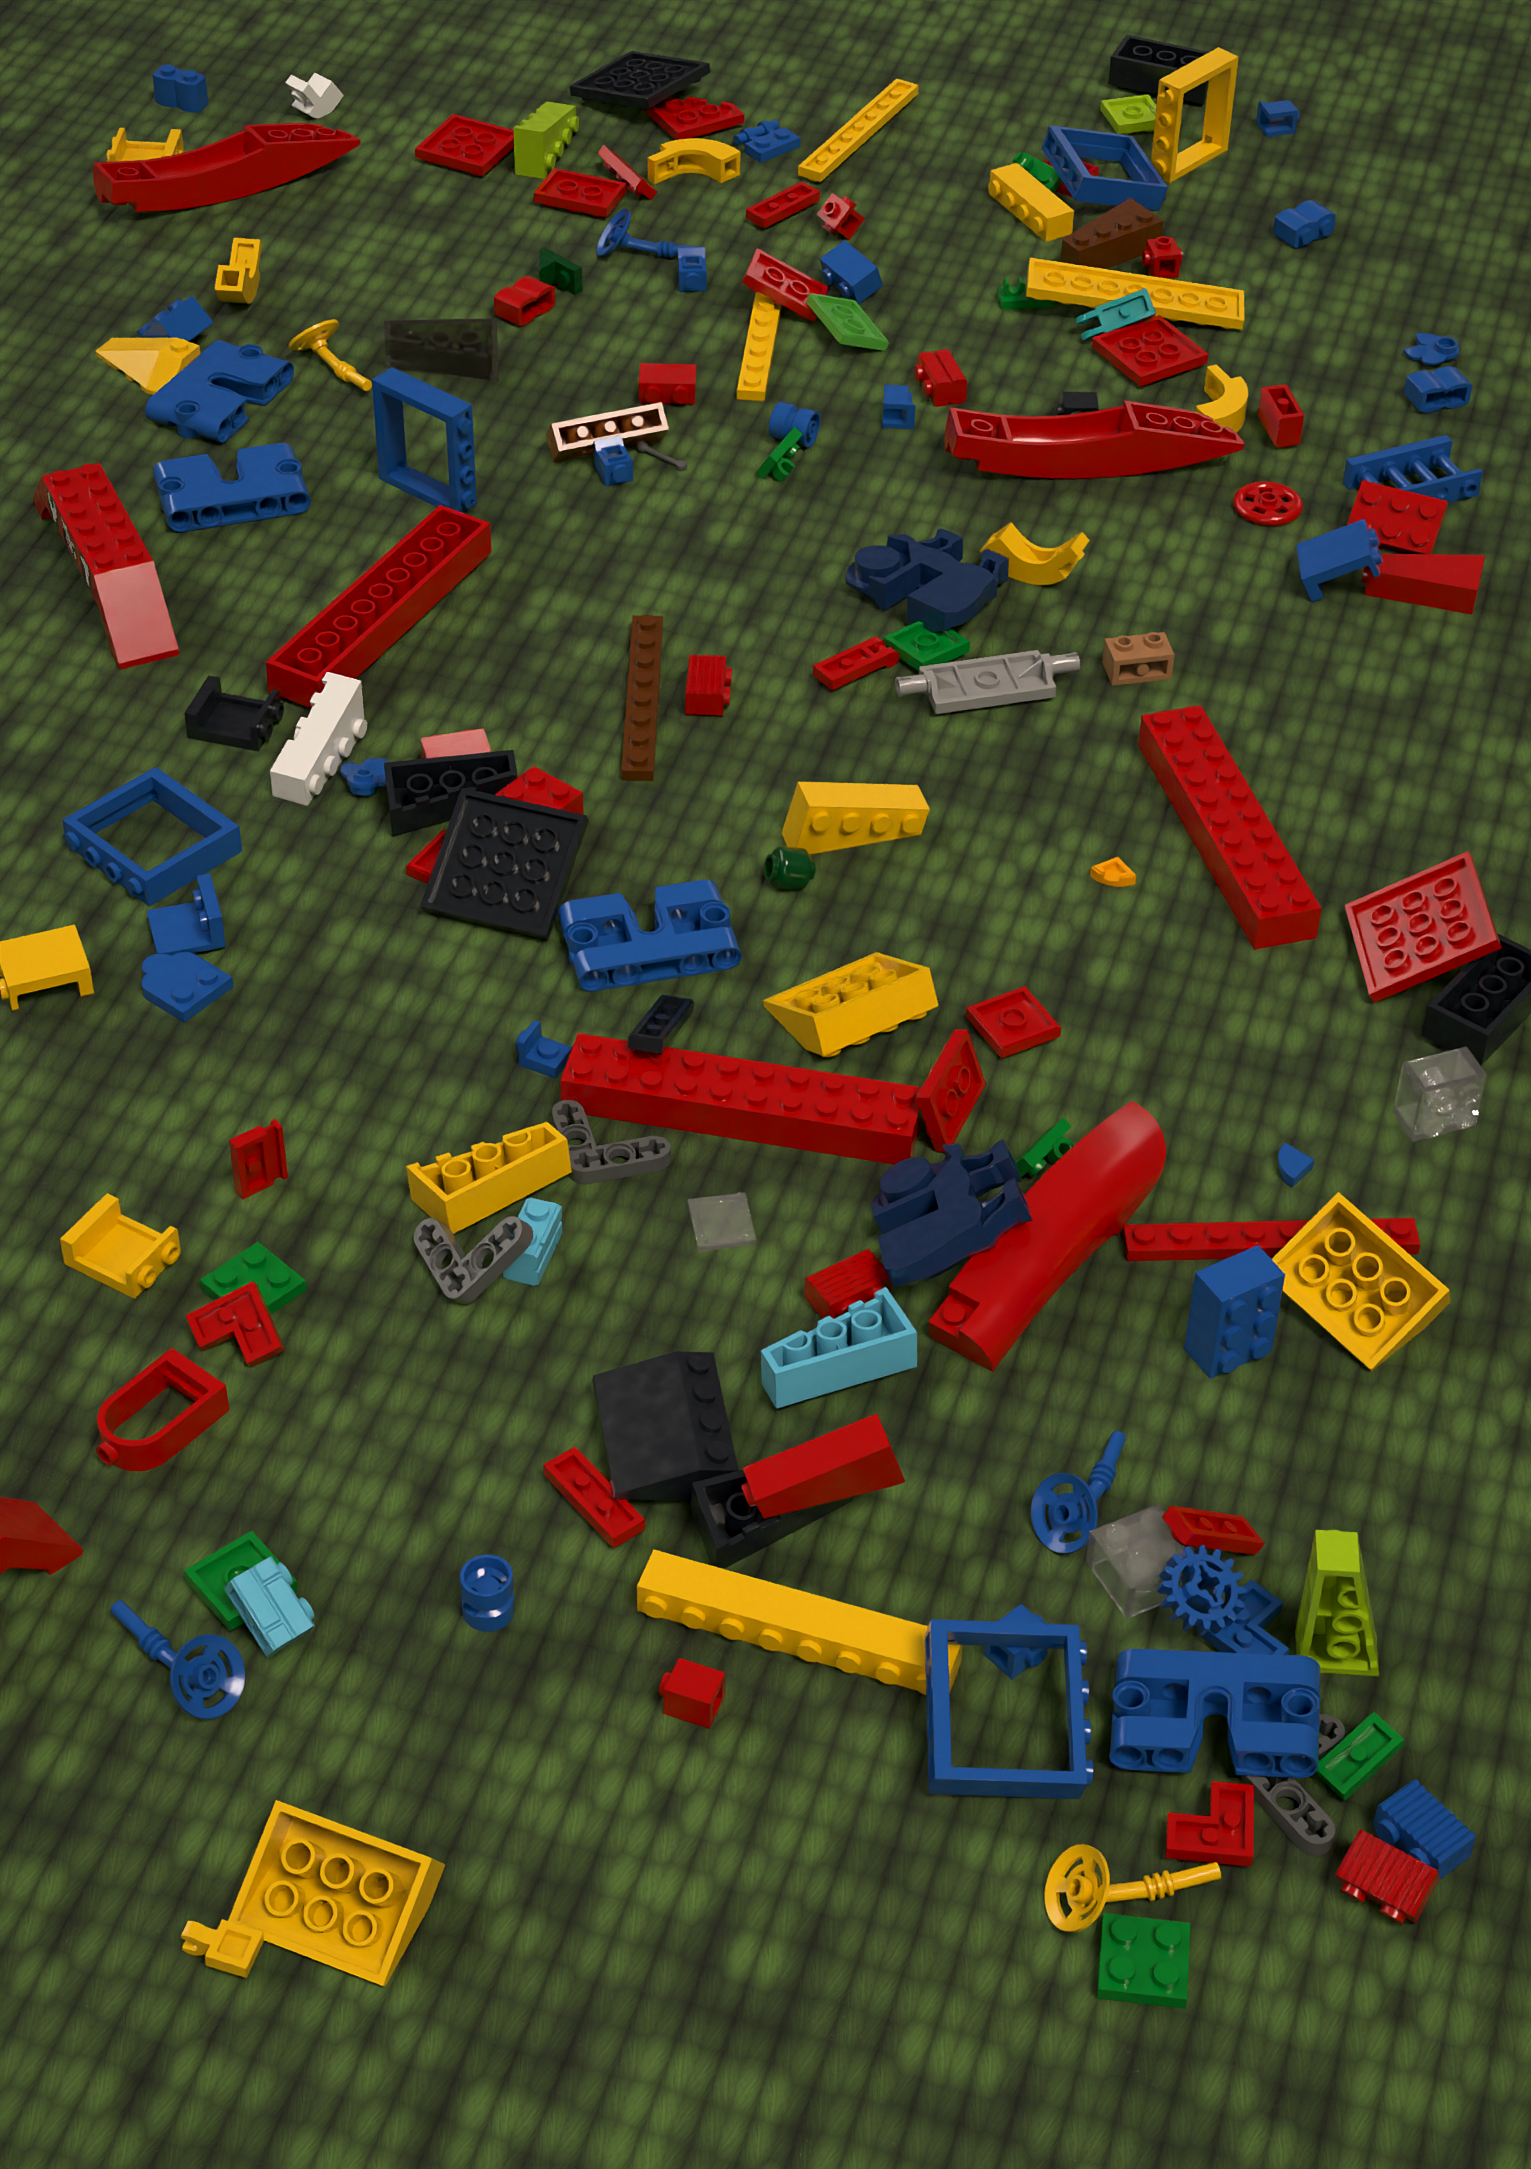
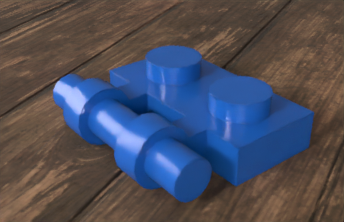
(767, 140)

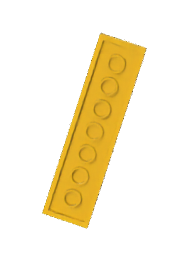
(1169, 297)

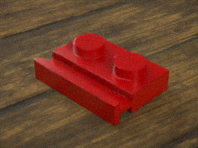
(258, 1158)

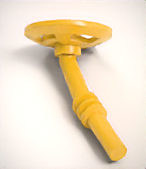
(317, 341)
(1090, 1892)

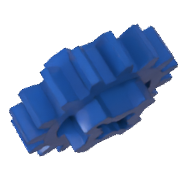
(1202, 1585)

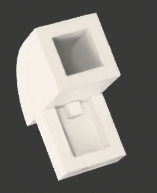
(315, 97)

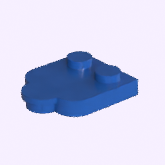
(182, 983)

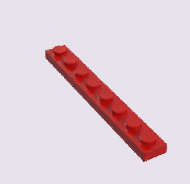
(1227, 1239)

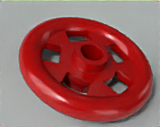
(1268, 502)

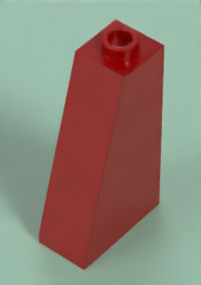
(1428, 580)
(824, 1470)

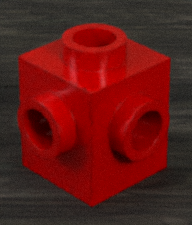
(836, 213)
(1162, 257)

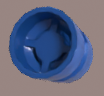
(787, 416)
(487, 1592)

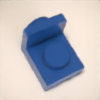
(540, 1052)

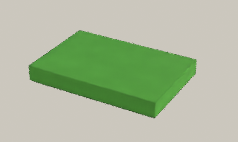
(847, 322)

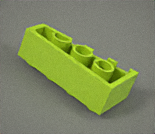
(543, 138)
(1335, 1608)

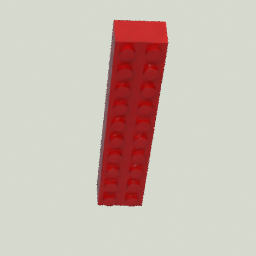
(381, 604)
(1229, 828)
(743, 1099)

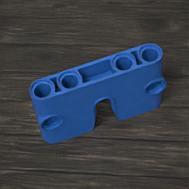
(212, 390)
(195, 483)
(614, 952)
(1169, 1693)

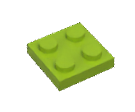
(1130, 114)

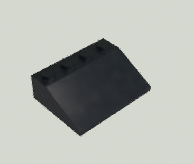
(664, 1426)

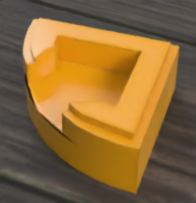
(1113, 873)

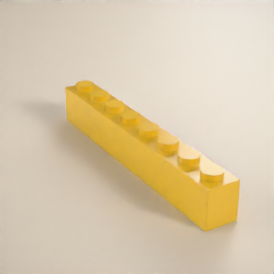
(788, 1621)

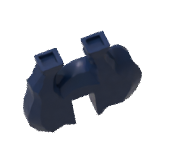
(928, 572)
(934, 1213)

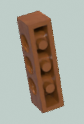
(577, 436)

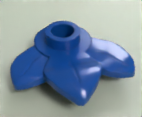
(1433, 349)
(366, 776)

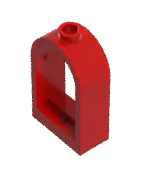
(172, 1370)

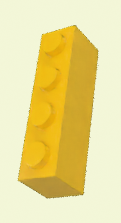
(1031, 202)

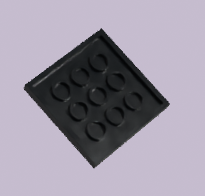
(639, 80)
(504, 864)

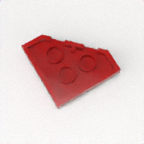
(694, 117)

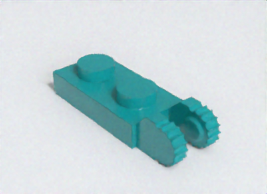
(1118, 313)

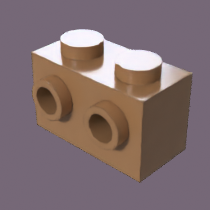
(1138, 658)

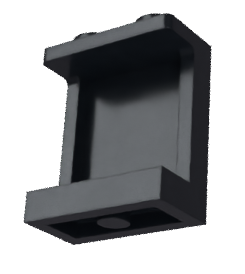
(232, 718)

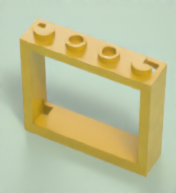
(1220, 70)

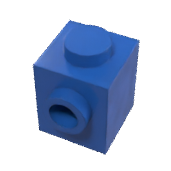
(1016, 1659)

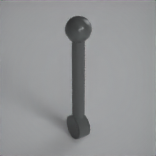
(681, 465)

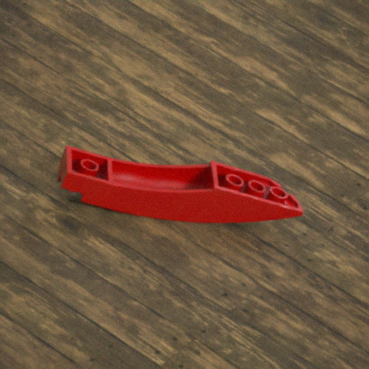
(224, 170)
(1088, 444)
(1073, 1214)

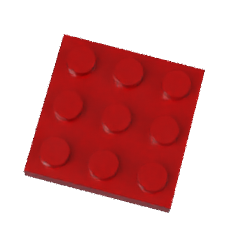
(466, 145)
(1149, 350)

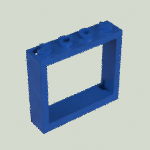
(1066, 145)
(389, 393)
(219, 844)
(1005, 1782)

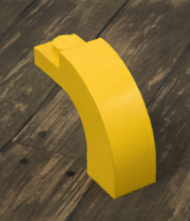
(694, 156)
(241, 278)
(1228, 398)
(1034, 563)

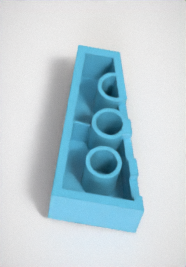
(841, 1352)

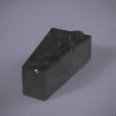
(444, 346)

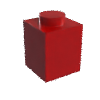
(693, 1692)

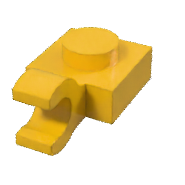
(227, 1948)

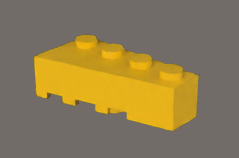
(852, 815)
(490, 1176)

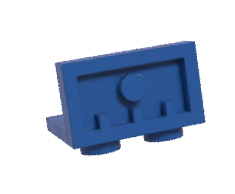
(190, 925)

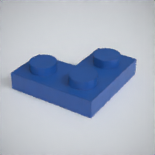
(1247, 1631)

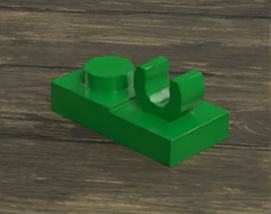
(1041, 171)
(1015, 297)
(776, 462)
(1047, 1144)
(1359, 1756)

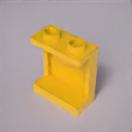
(135, 150)
(42, 963)
(118, 1248)

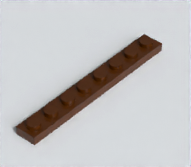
(642, 698)

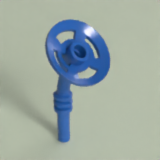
(617, 234)
(1071, 1510)
(197, 1672)

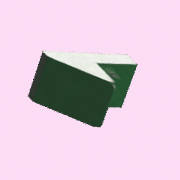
(560, 271)

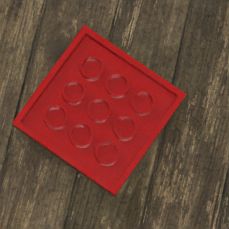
(1422, 926)

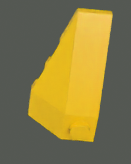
(148, 360)

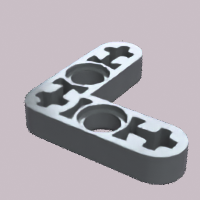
(592, 1155)
(470, 1266)
(1292, 1821)

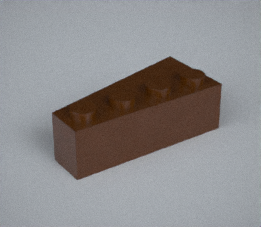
(1112, 237)

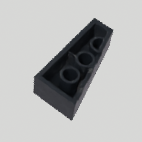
(428, 789)
(733, 1528)

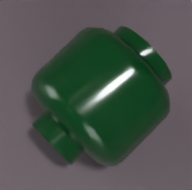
(789, 868)

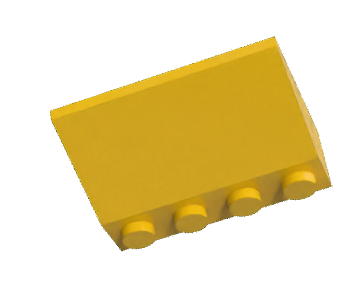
(854, 1003)
(1359, 1283)
(335, 1893)

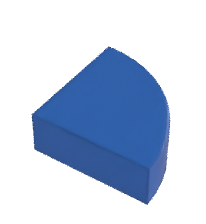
(1293, 1164)

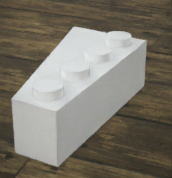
(320, 740)

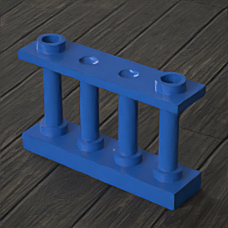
(1417, 459)

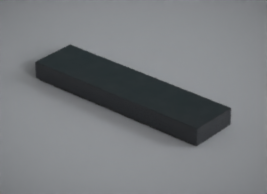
(661, 1024)

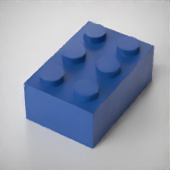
(1234, 1311)

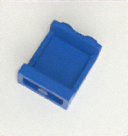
(1337, 555)

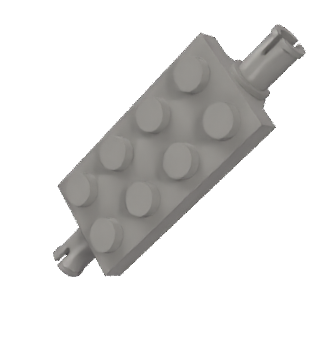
(988, 680)

